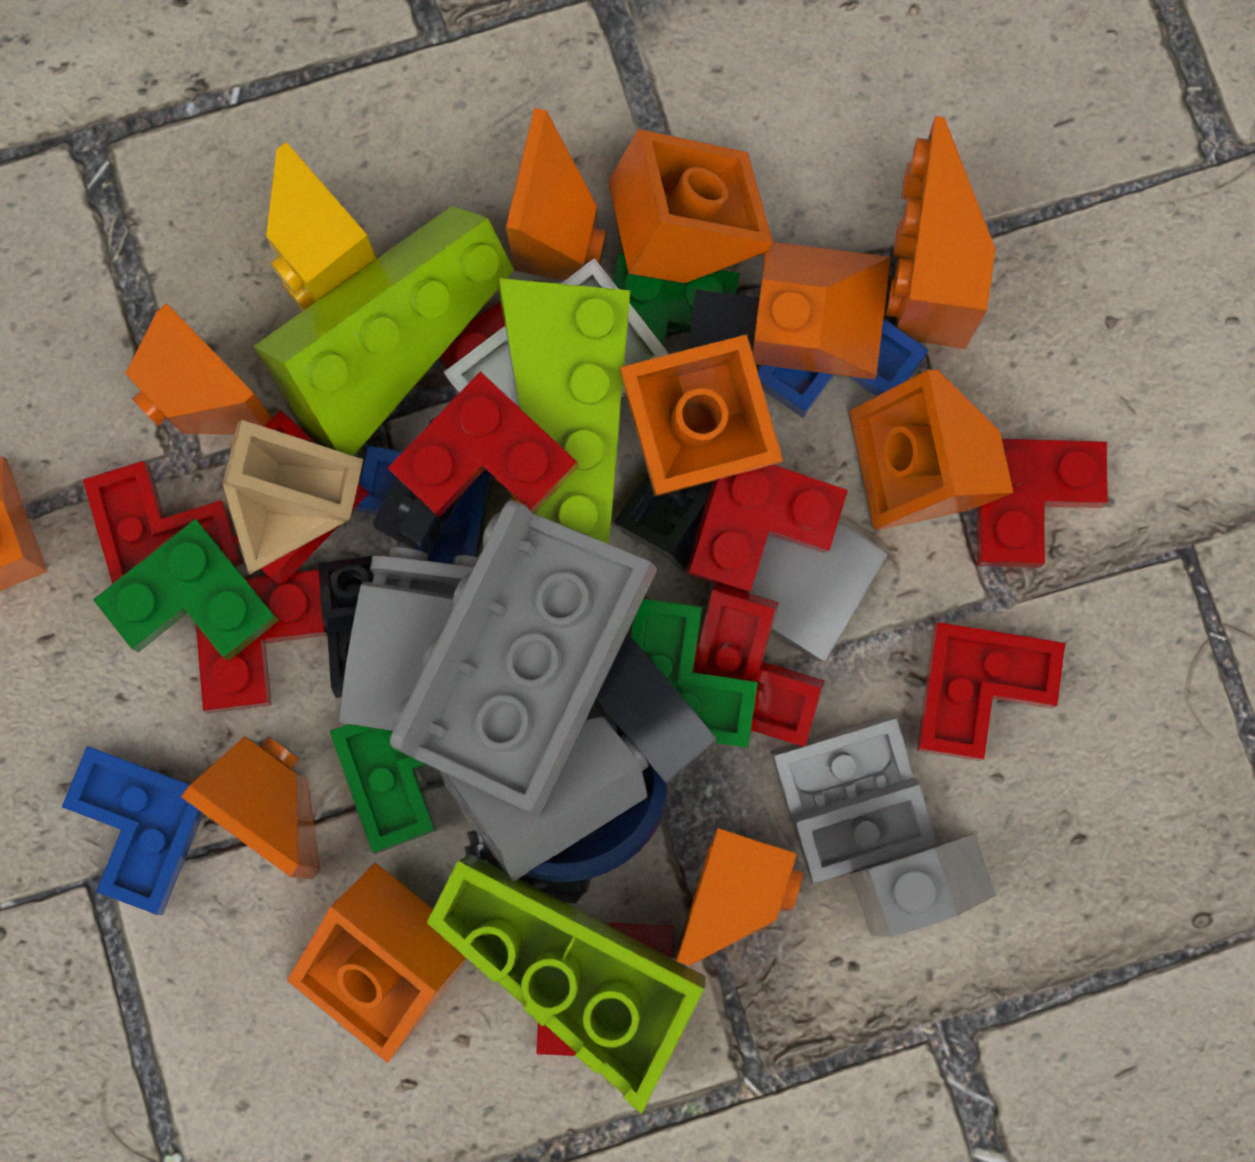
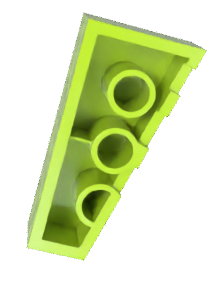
(384, 328)
(568, 381)
(576, 975)

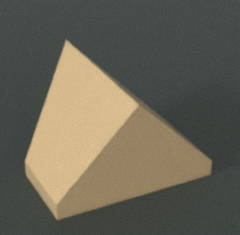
(285, 491)

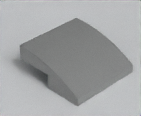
(815, 588)
(388, 650)
(853, 798)

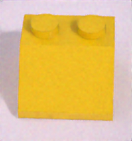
(311, 233)

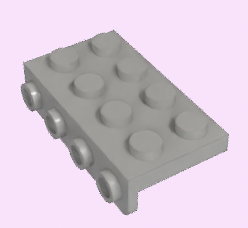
(521, 657)

